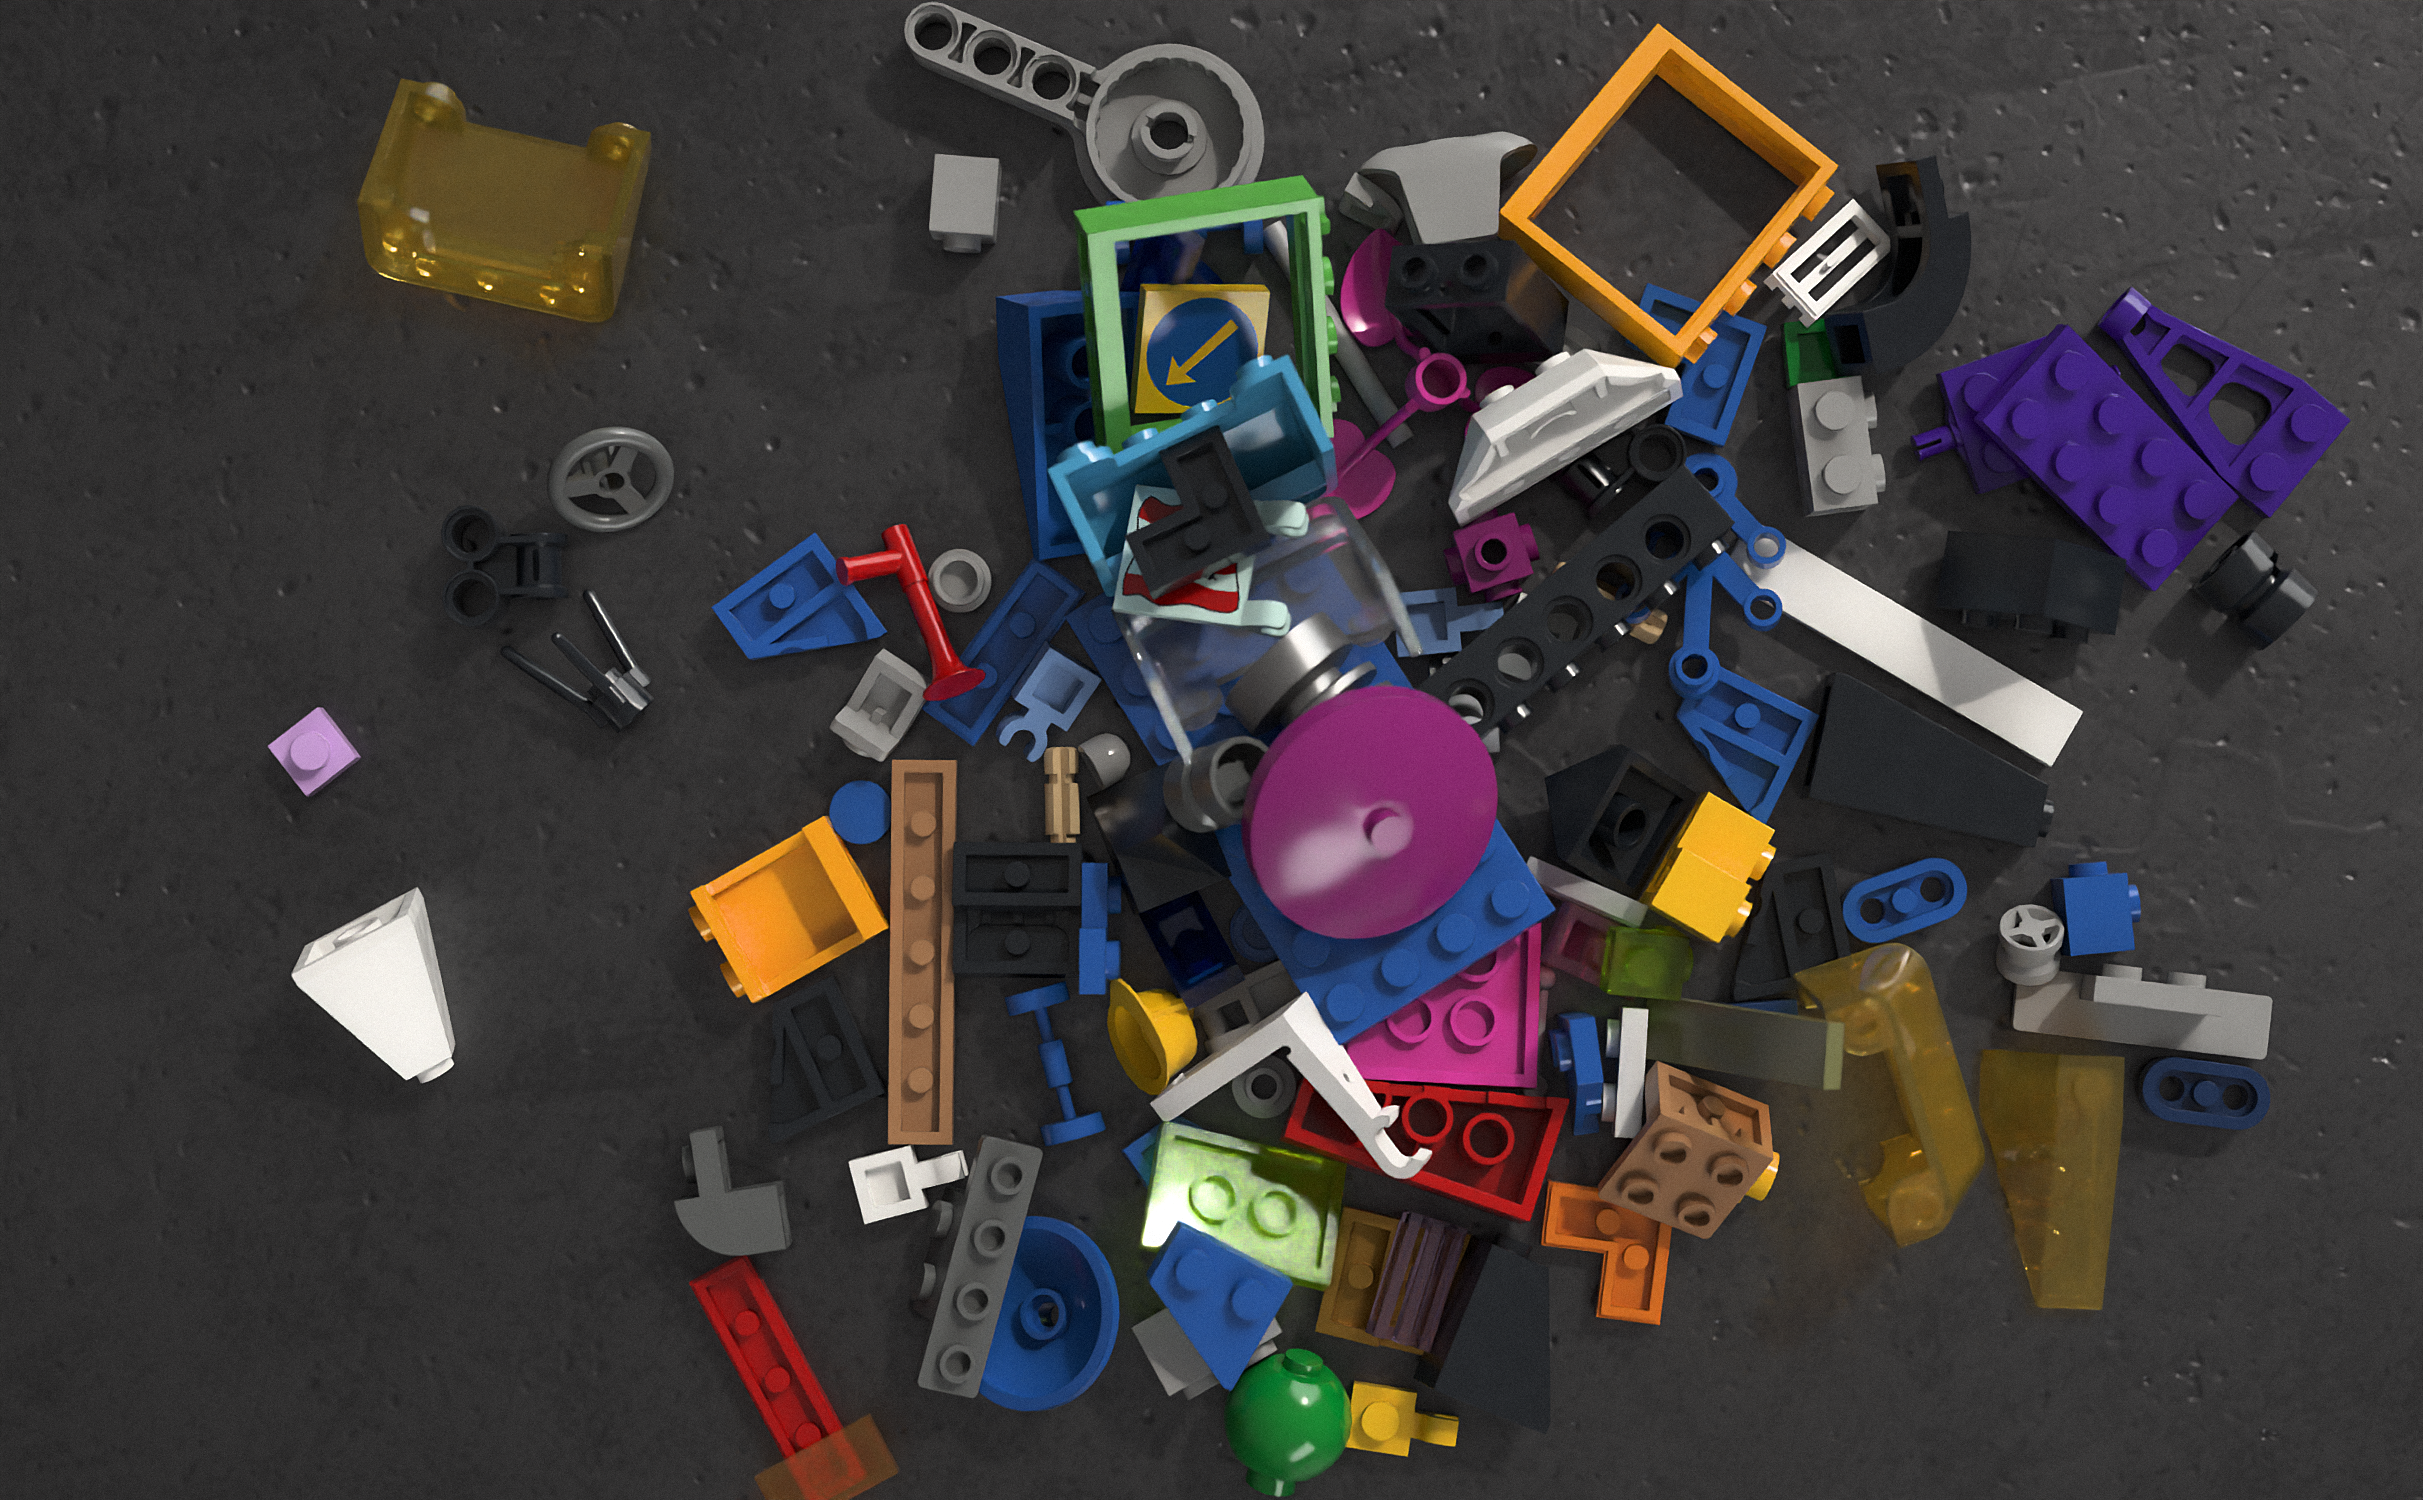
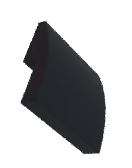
(1017, 909)

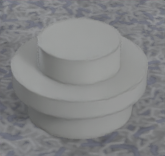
(959, 580)

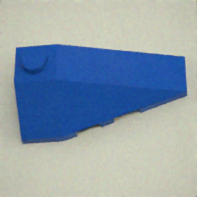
(1050, 399)

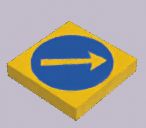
(1194, 342)

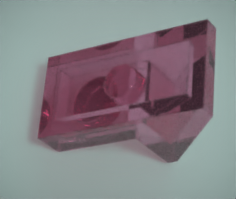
(1578, 944)

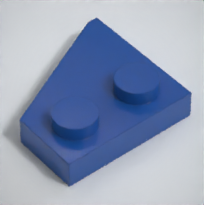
(797, 606)
(1747, 738)
(1577, 1053)

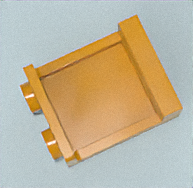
(788, 911)

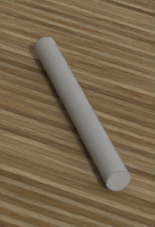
(1348, 353)

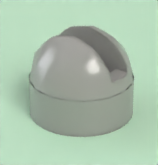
(1106, 758)

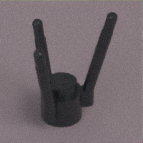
(616, 696)

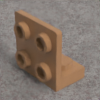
(1692, 1154)

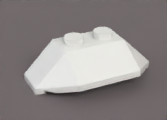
(1552, 422)

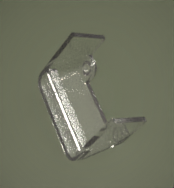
(1324, 571)

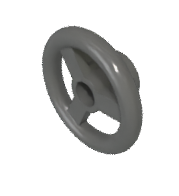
(605, 468)

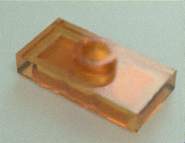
(832, 1467)

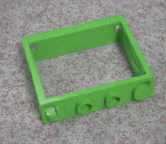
(1309, 278)

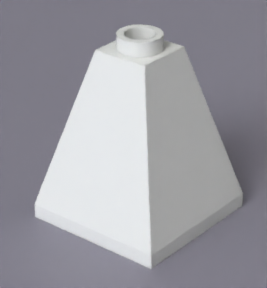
(385, 986)

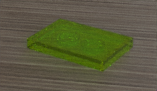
(1249, 1196)

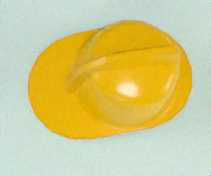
(1150, 1034)

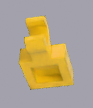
(1387, 1420)

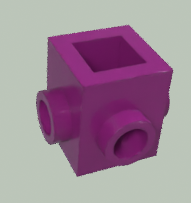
(1493, 580)

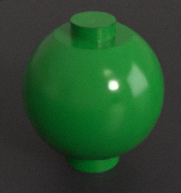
(1287, 1420)

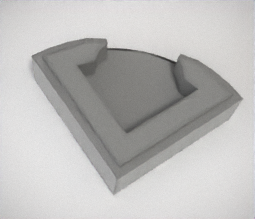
(1370, 205)

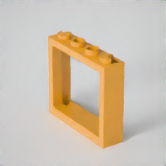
(1731, 108)

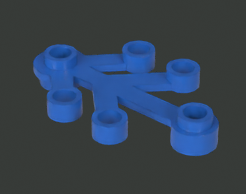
(1725, 573)

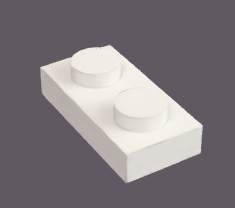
(1627, 1043)

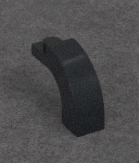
(1921, 280)

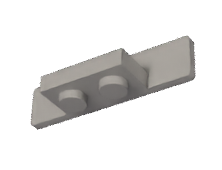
(2146, 1013)

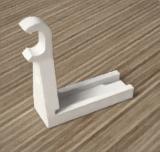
(1321, 1063)

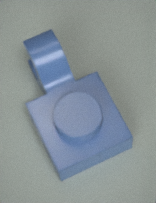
(1441, 621)

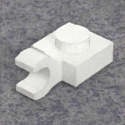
(896, 1182)

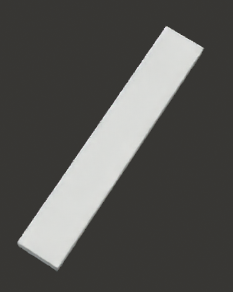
(1914, 651)

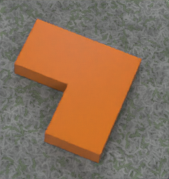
(1630, 1244)

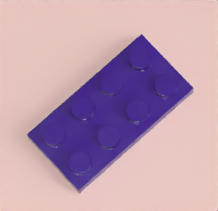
(2106, 457)

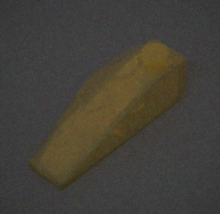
(2057, 1157)

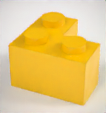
(1707, 870)

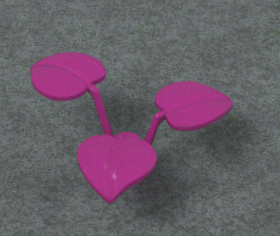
(1431, 385)

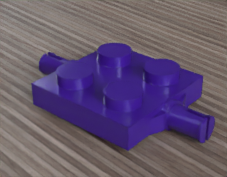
(1965, 394)

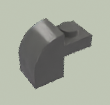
(724, 1217)

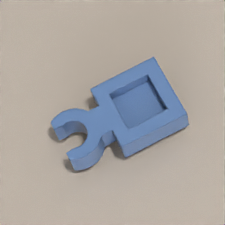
(1051, 692)

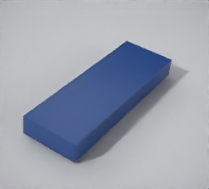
(1006, 646)

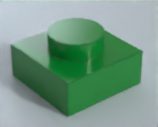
(1806, 353)

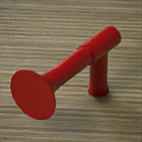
(901, 557)

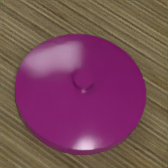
(1369, 812)

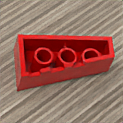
(1484, 1145)

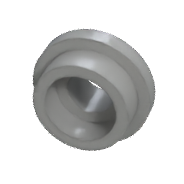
(1278, 1101)

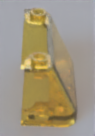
(501, 207)
(1893, 1008)

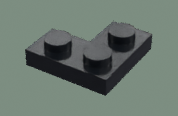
(1212, 529)

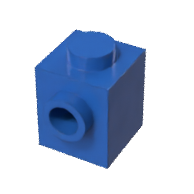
(2095, 909)

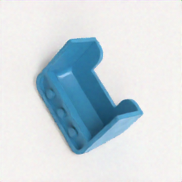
(1266, 427)

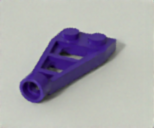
(2281, 447)

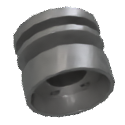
(1297, 676)

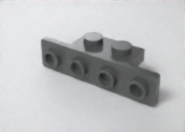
(970, 1264)

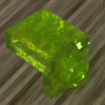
(1646, 962)

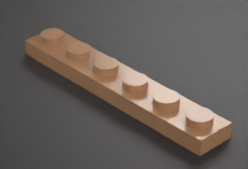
(922, 953)

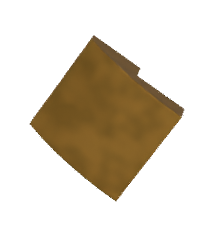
(1357, 1270)

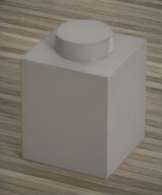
(965, 202)

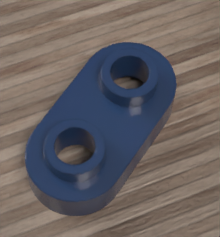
(2201, 1093)

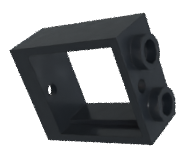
(1493, 295)

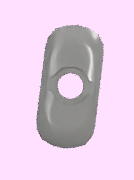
(1450, 184)

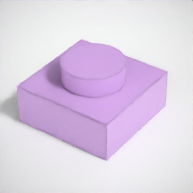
(314, 752)

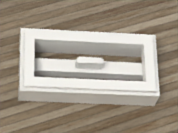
(1797, 293)

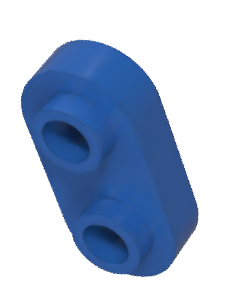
(1901, 900)

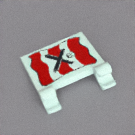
(1216, 598)

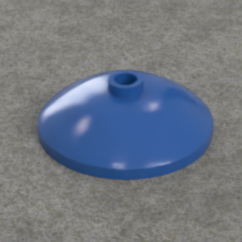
(1030, 1358)

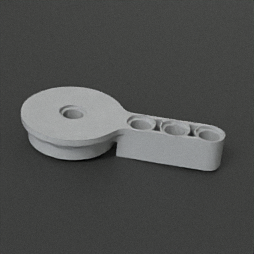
(1116, 107)

